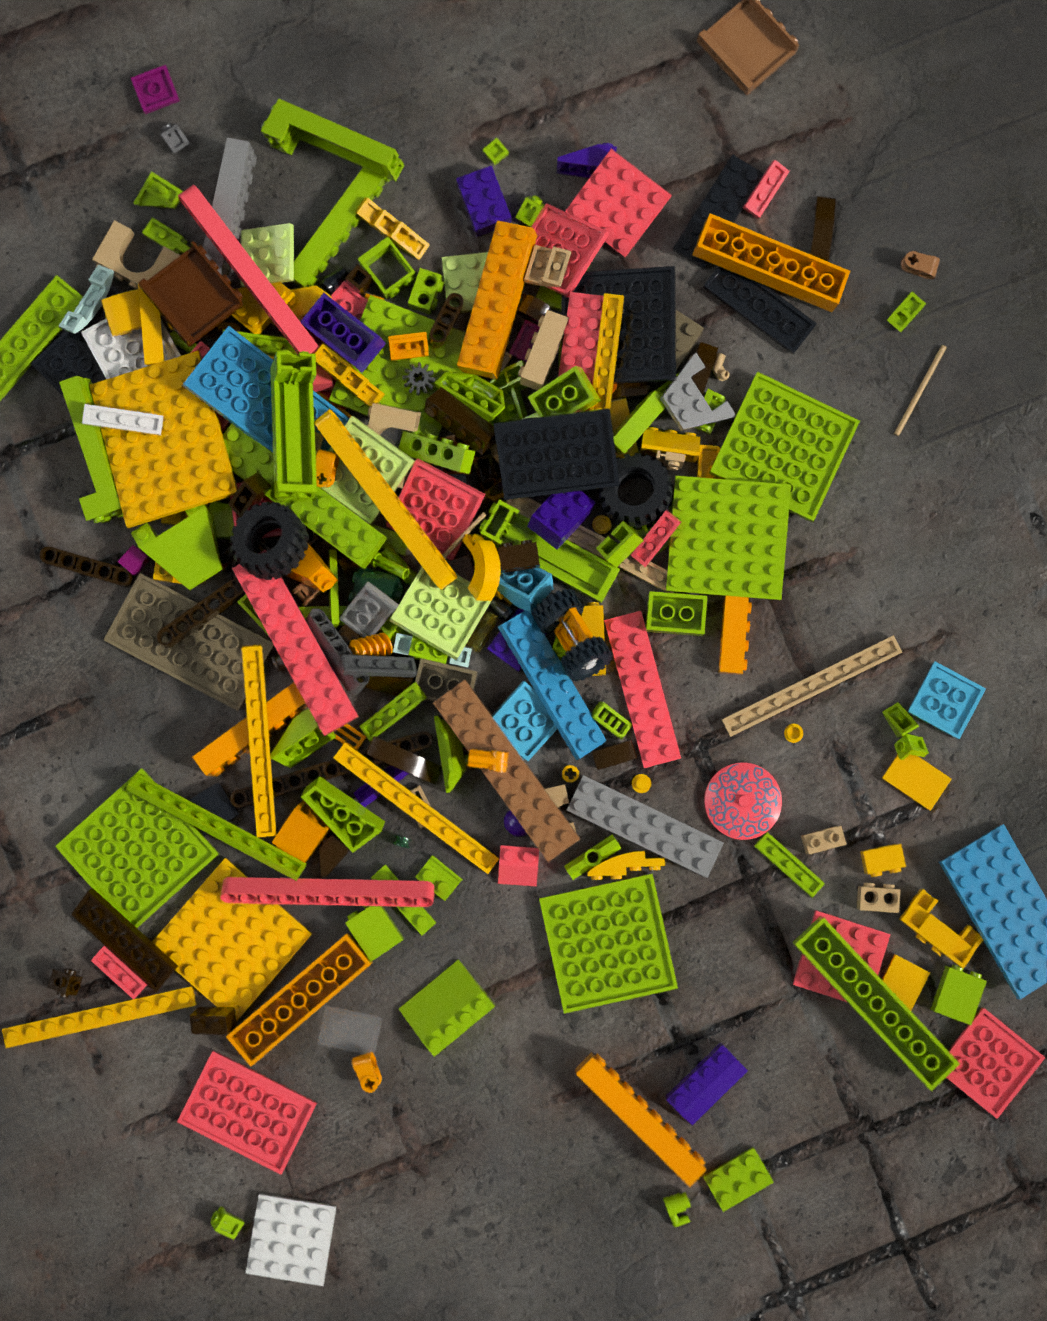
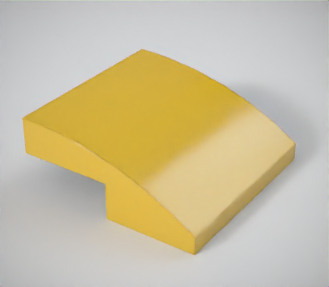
(122, 312)

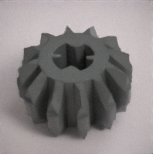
(421, 385)

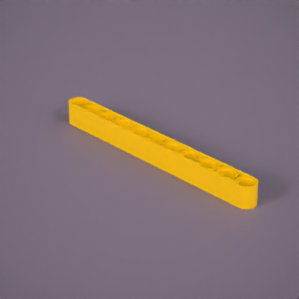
(385, 499)

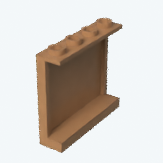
(748, 44)

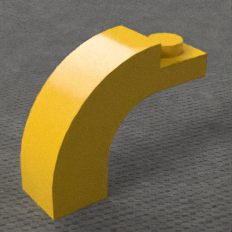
(487, 567)

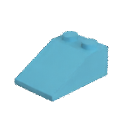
(525, 587)

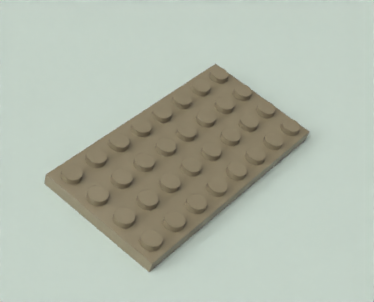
(204, 660)

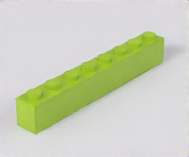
(336, 228)

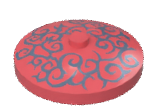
(743, 801)

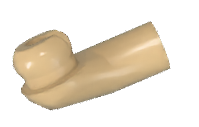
(718, 369)

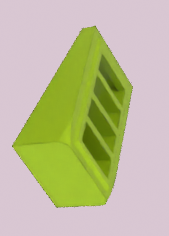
(597, 710)

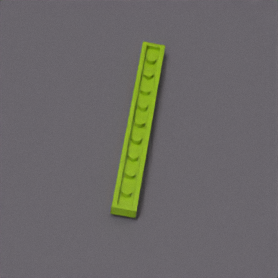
(216, 826)

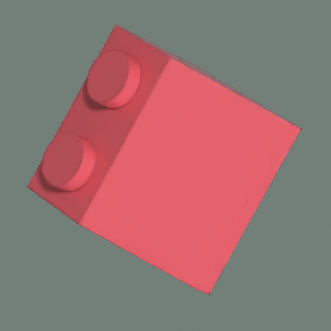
(518, 865)

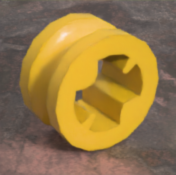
(566, 778)

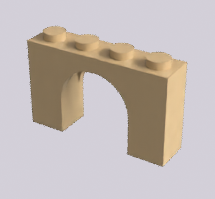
(112, 251)
(387, 416)

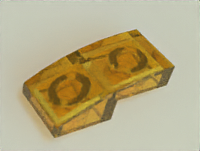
(482, 630)

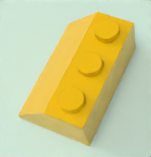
(670, 441)

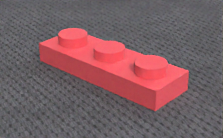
(766, 189)
(656, 538)
(119, 972)

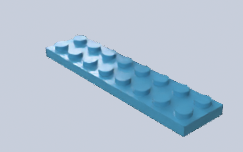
(552, 684)

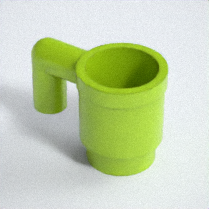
(676, 1204)

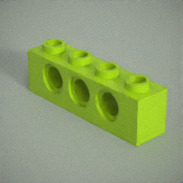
(461, 459)

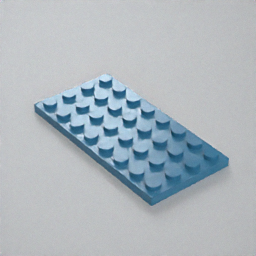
(237, 385)
(1003, 906)

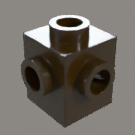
(65, 982)

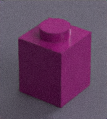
(134, 560)

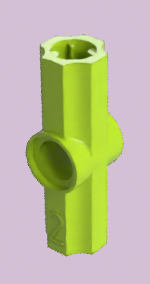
(603, 849)

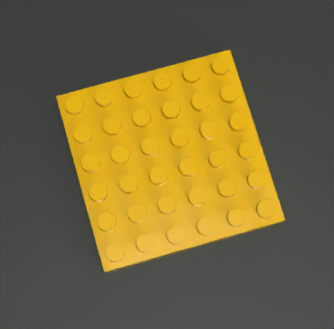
(230, 947)

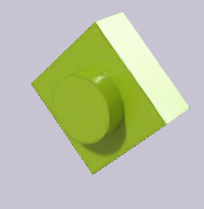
(495, 151)

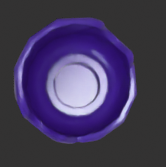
(513, 826)

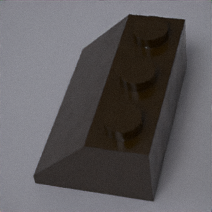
(391, 685)

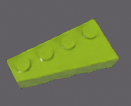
(342, 814)

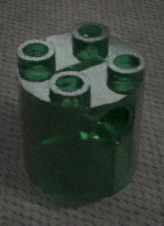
(385, 582)

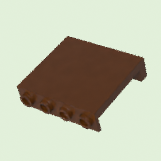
(192, 294)

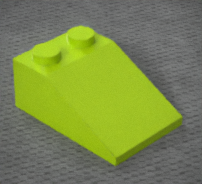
(300, 740)

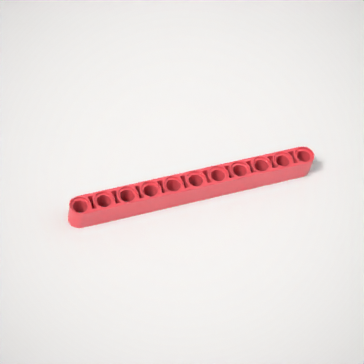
(247, 270)
(327, 892)

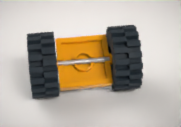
(562, 616)

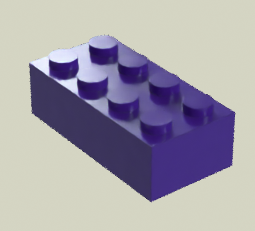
(343, 332)

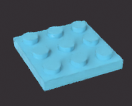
(946, 700)
(525, 720)

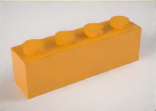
(733, 635)

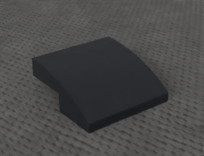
(217, 802)

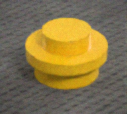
(601, 524)
(793, 733)
(641, 783)

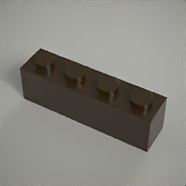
(460, 420)

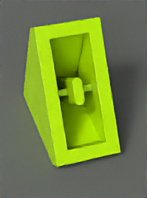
(899, 720)

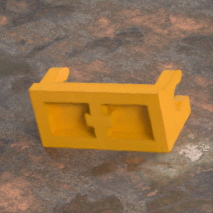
(408, 346)

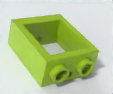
(377, 252)

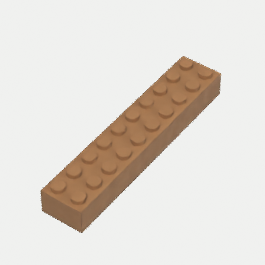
(518, 784)

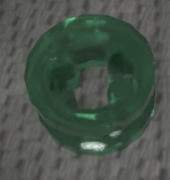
(402, 841)

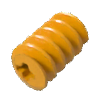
(372, 645)

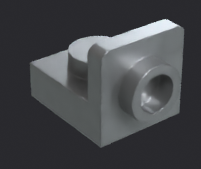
(174, 137)

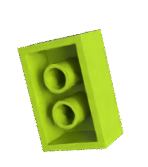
(565, 394)
(676, 613)

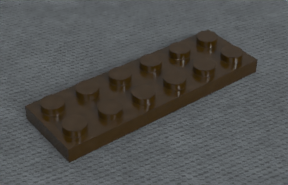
(124, 940)

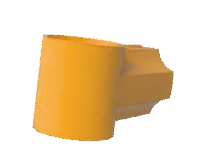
(491, 760)

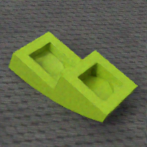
(906, 312)

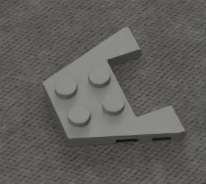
(686, 402)

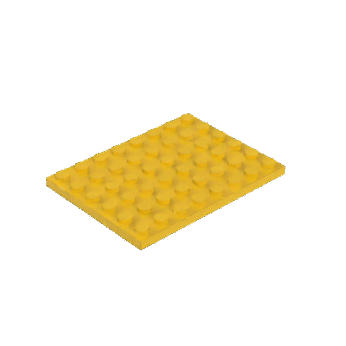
(172, 470)

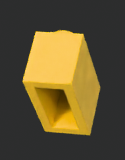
(883, 859)

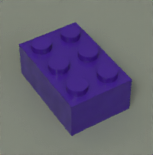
(483, 200)
(561, 516)

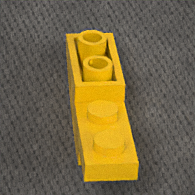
(616, 865)

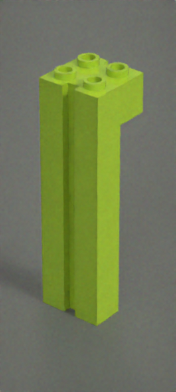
(291, 123)
(293, 424)
(105, 502)
(568, 564)

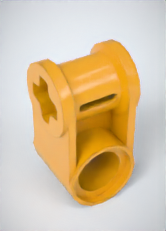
(326, 466)
(367, 1068)

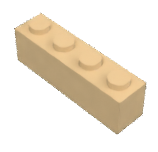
(544, 350)

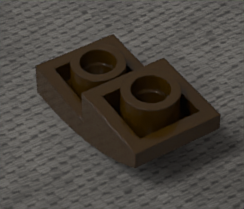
(614, 754)

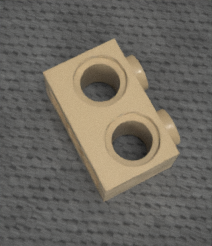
(823, 840)
(878, 903)

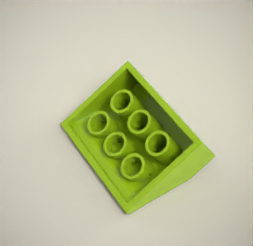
(446, 1007)

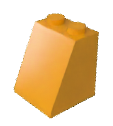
(313, 572)
(301, 833)

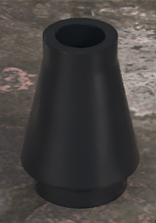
(334, 280)
(501, 609)

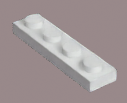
(122, 419)

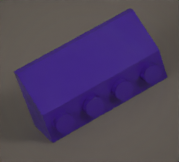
(706, 1084)

